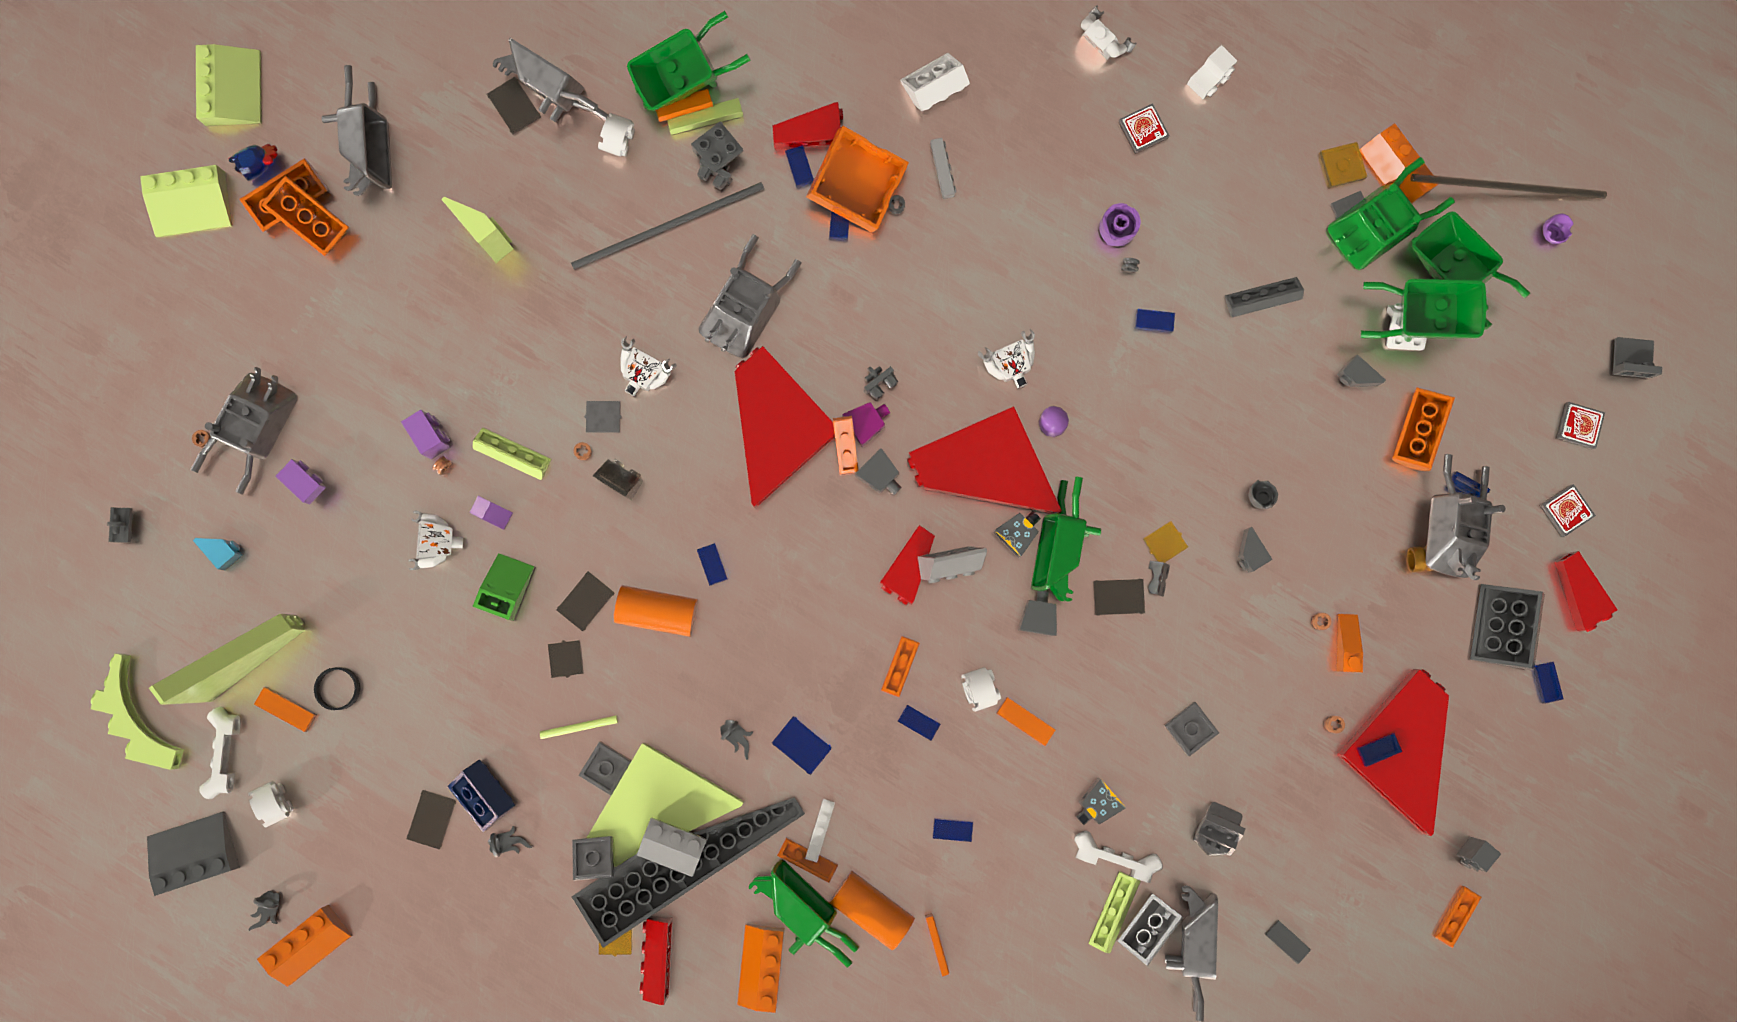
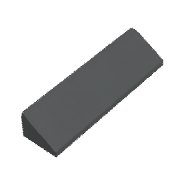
(1264, 297)

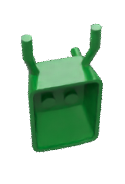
(677, 68)
(1379, 222)
(1457, 252)
(1436, 309)
(1061, 545)
(802, 910)

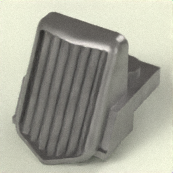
(1219, 830)

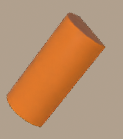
(301, 173)
(305, 216)
(1423, 429)
(655, 610)
(872, 910)

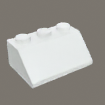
(935, 81)

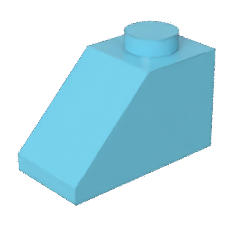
(219, 551)

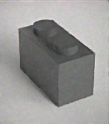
(1478, 854)

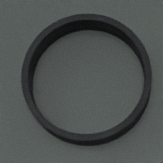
(317, 688)

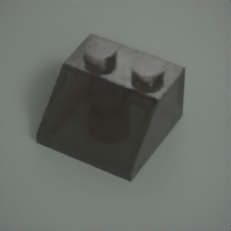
(618, 478)

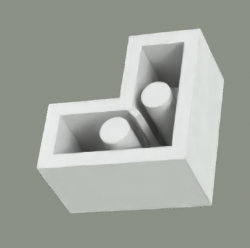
(1215, 71)

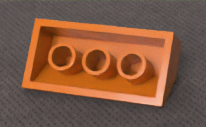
(1388, 157)
(304, 946)
(760, 968)

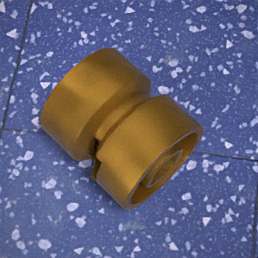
(1417, 559)

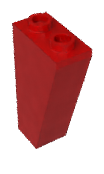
(809, 129)
(904, 574)
(1583, 592)

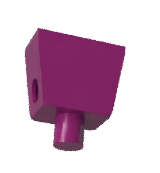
(867, 421)

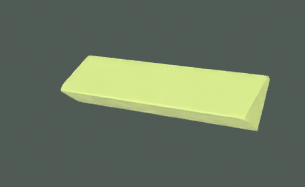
(719, 112)
(511, 453)
(1114, 912)

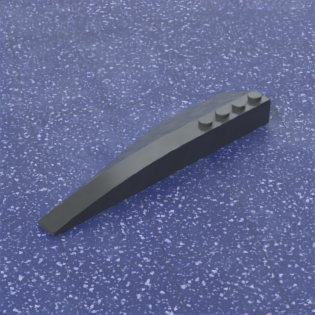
(646, 887)

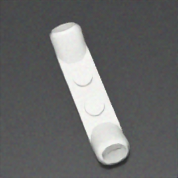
(225, 727)
(1140, 870)

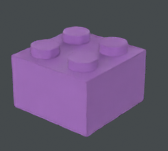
(426, 434)

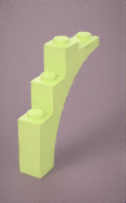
(126, 723)

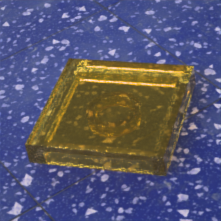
(1343, 164)

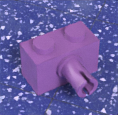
(301, 481)

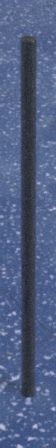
(1508, 186)

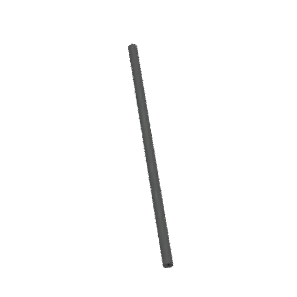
(667, 225)

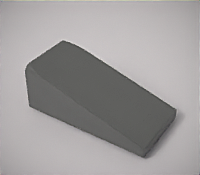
(1288, 942)

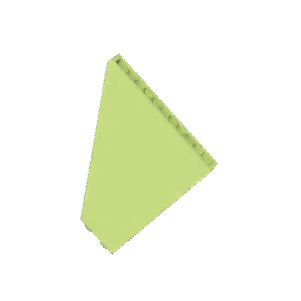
(227, 665)
(659, 790)

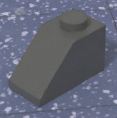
(1360, 374)
(1252, 551)

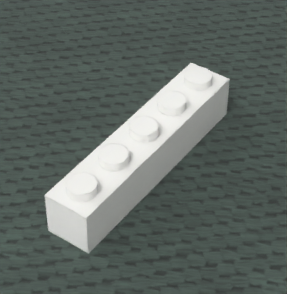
(820, 830)

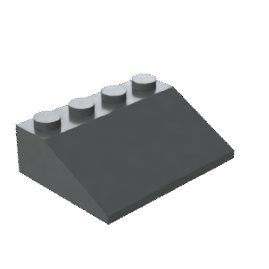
(1507, 626)
(190, 853)

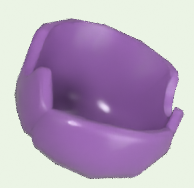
(1557, 228)
(1053, 421)

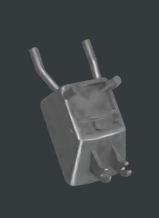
(547, 81)
(362, 139)
(742, 308)
(250, 420)
(1459, 527)
(1198, 945)

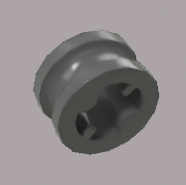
(901, 201)
(1130, 264)

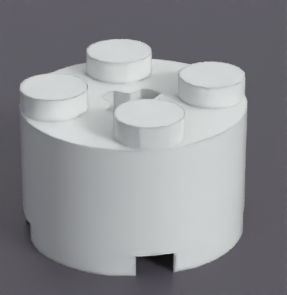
(616, 134)
(980, 688)
(269, 803)

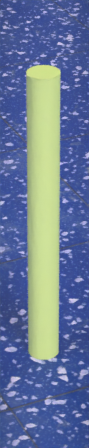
(578, 727)

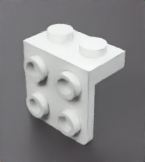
(1398, 342)

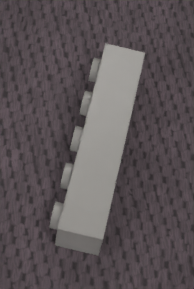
(943, 168)

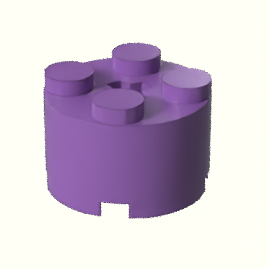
(1124, 215)

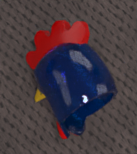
(254, 160)

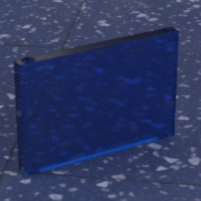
(801, 745)

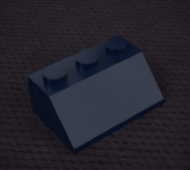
(481, 795)

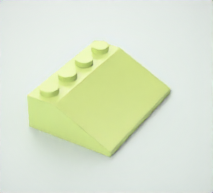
(228, 85)
(187, 200)
(484, 230)

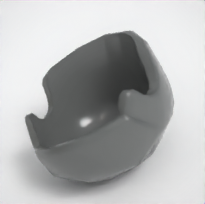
(1263, 495)

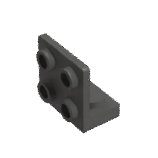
(717, 147)
(1635, 358)

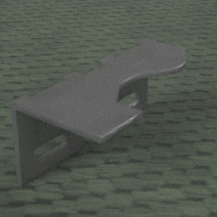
(1157, 569)

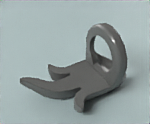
(734, 733)
(503, 842)
(268, 906)

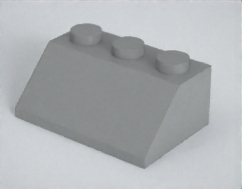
(951, 563)
(671, 846)
(1150, 929)

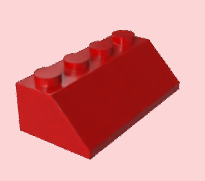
(657, 959)

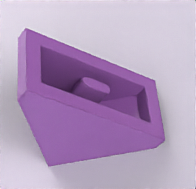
(491, 512)

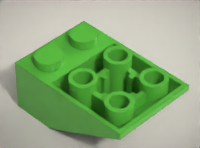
(504, 587)

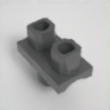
(722, 176)
(873, 387)
(120, 525)

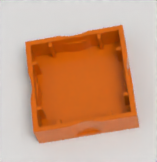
(857, 179)

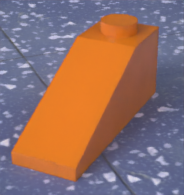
(1349, 644)

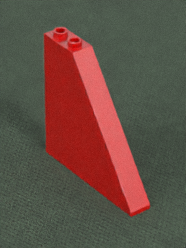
(778, 423)
(988, 464)
(1410, 778)

